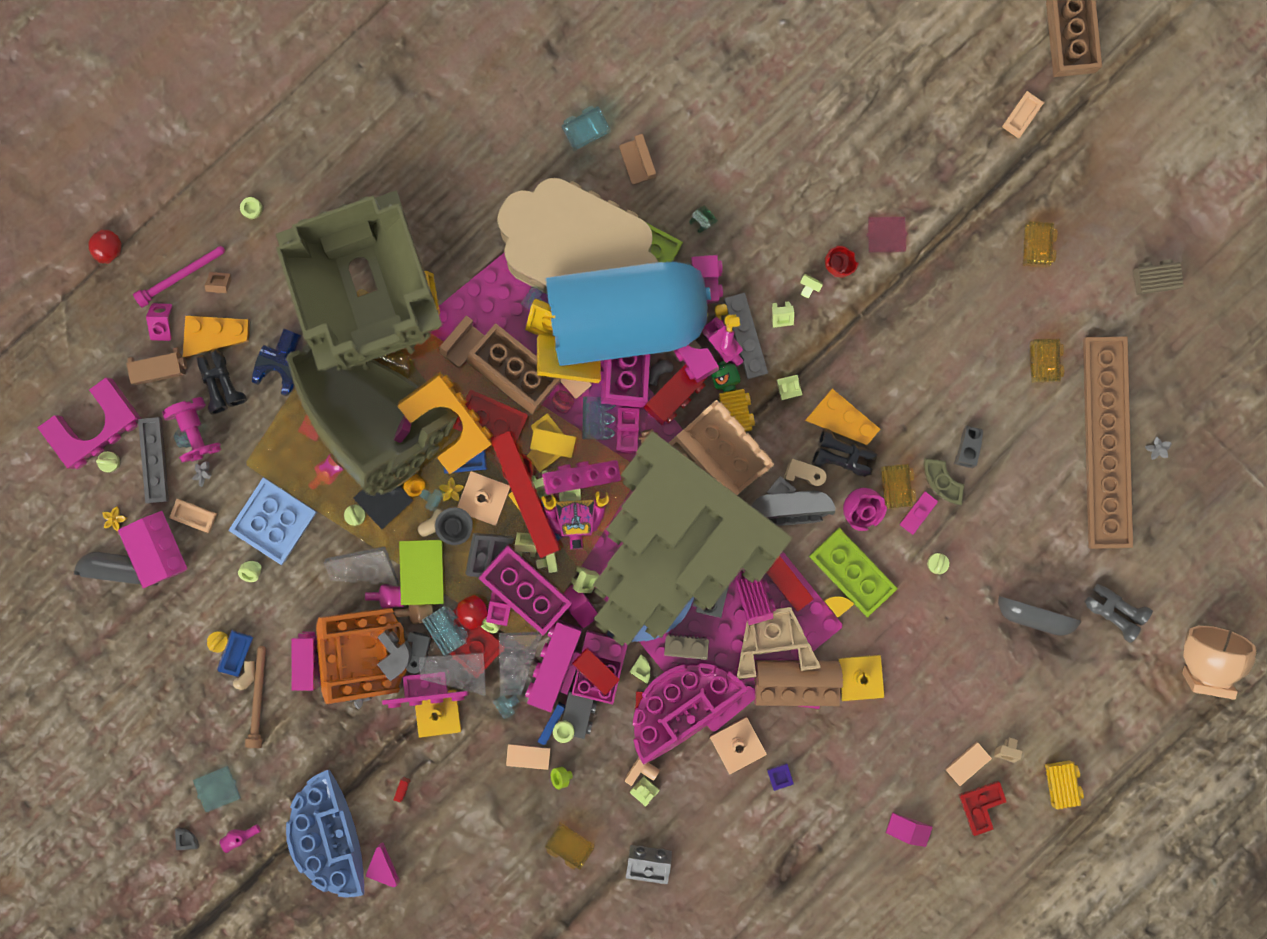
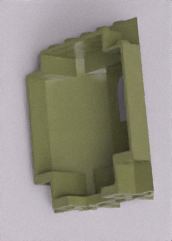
(333, 318)

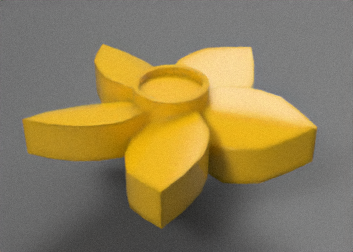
(451, 490)
(113, 518)

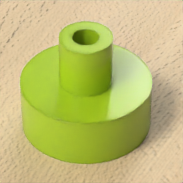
(560, 777)

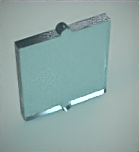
(216, 789)

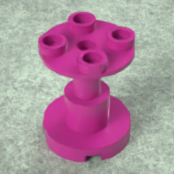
(188, 422)

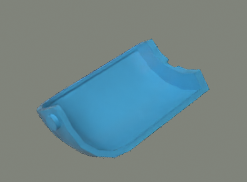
(626, 311)

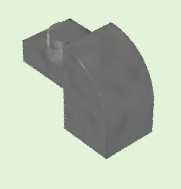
(399, 655)

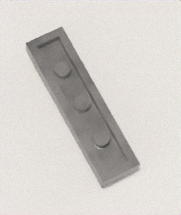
(746, 336)
(153, 460)

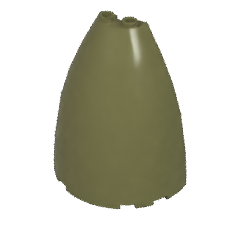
(359, 418)

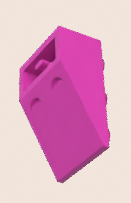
(610, 654)

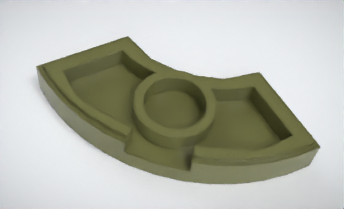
(941, 481)

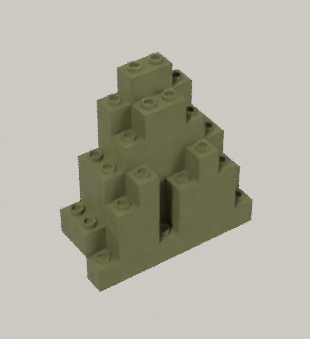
(679, 541)

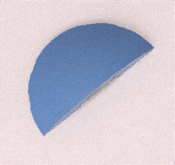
(325, 838)

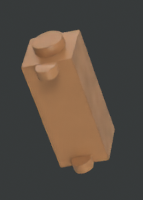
(156, 368)

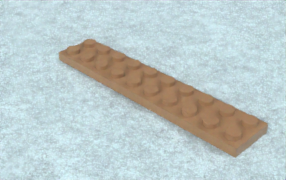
(1108, 442)

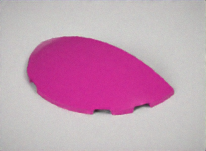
(682, 705)

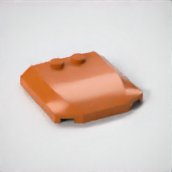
(351, 653)

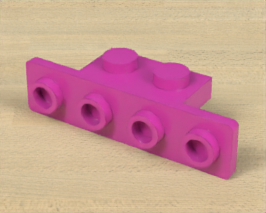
(581, 476)
(418, 690)

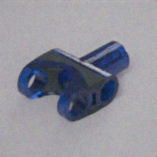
(275, 360)

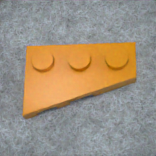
(212, 333)
(843, 418)

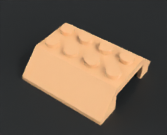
(722, 448)

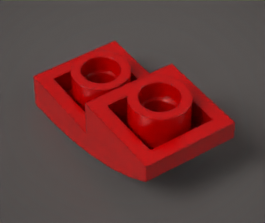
(595, 671)

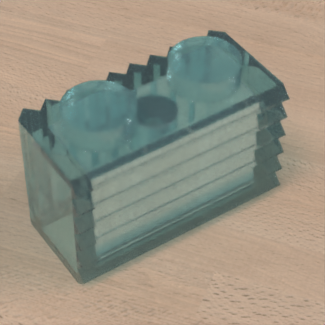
(585, 128)
(444, 630)

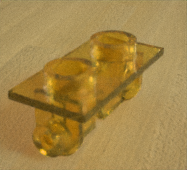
(398, 362)

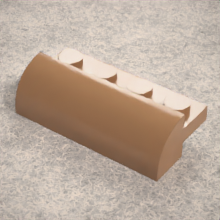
(786, 685)

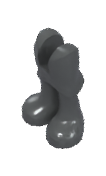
(1138, 615)

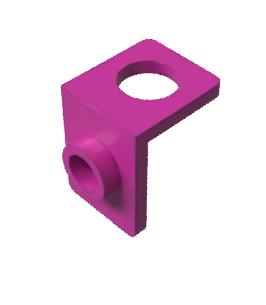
(158, 322)

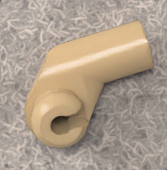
(428, 526)
(247, 677)

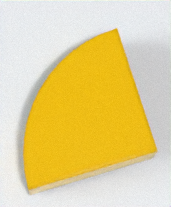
(838, 604)

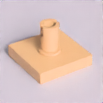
(484, 498)
(738, 745)

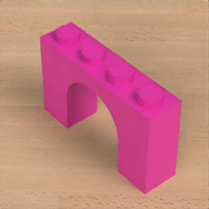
(119, 418)

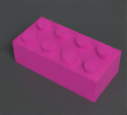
(626, 381)
(525, 589)
(555, 663)

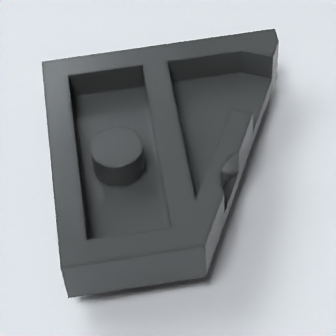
(484, 550)

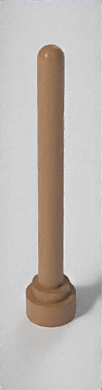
(254, 738)

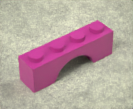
(698, 361)

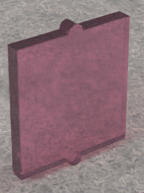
(886, 234)

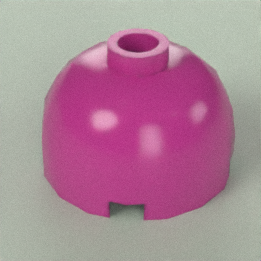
(864, 508)

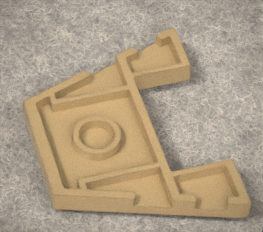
(775, 635)

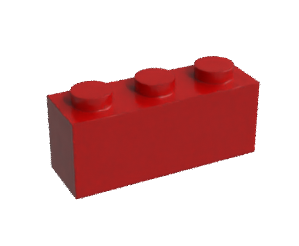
(672, 396)

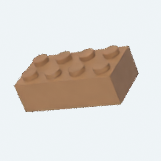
(1074, 37)
(511, 369)

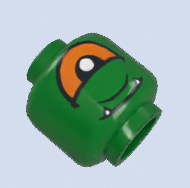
(726, 377)

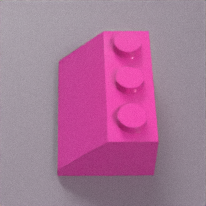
(152, 549)

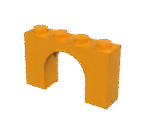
(439, 393)

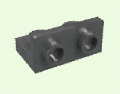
(649, 864)

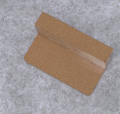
(637, 160)
(461, 342)

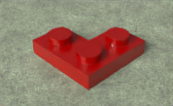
(976, 804)

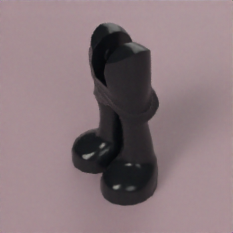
(232, 396)
(829, 441)

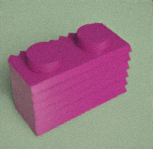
(755, 600)

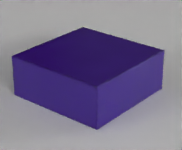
(780, 776)

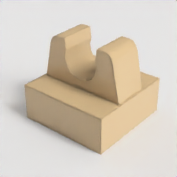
(1008, 751)

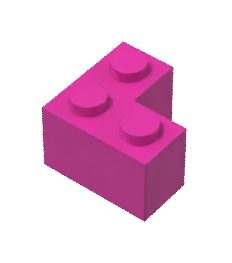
(710, 270)

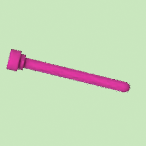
(144, 296)

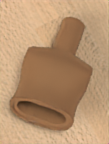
(415, 612)

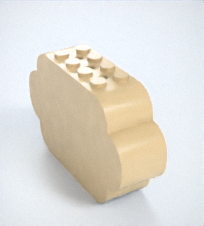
(568, 233)

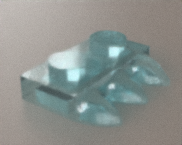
(596, 418)

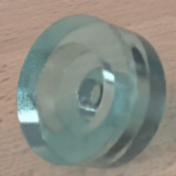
(181, 439)

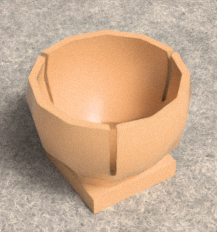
(1209, 667)

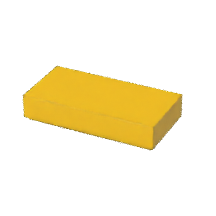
(553, 443)

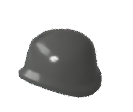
(453, 526)

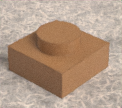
(218, 282)

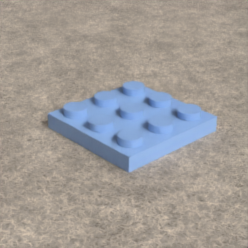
(272, 521)

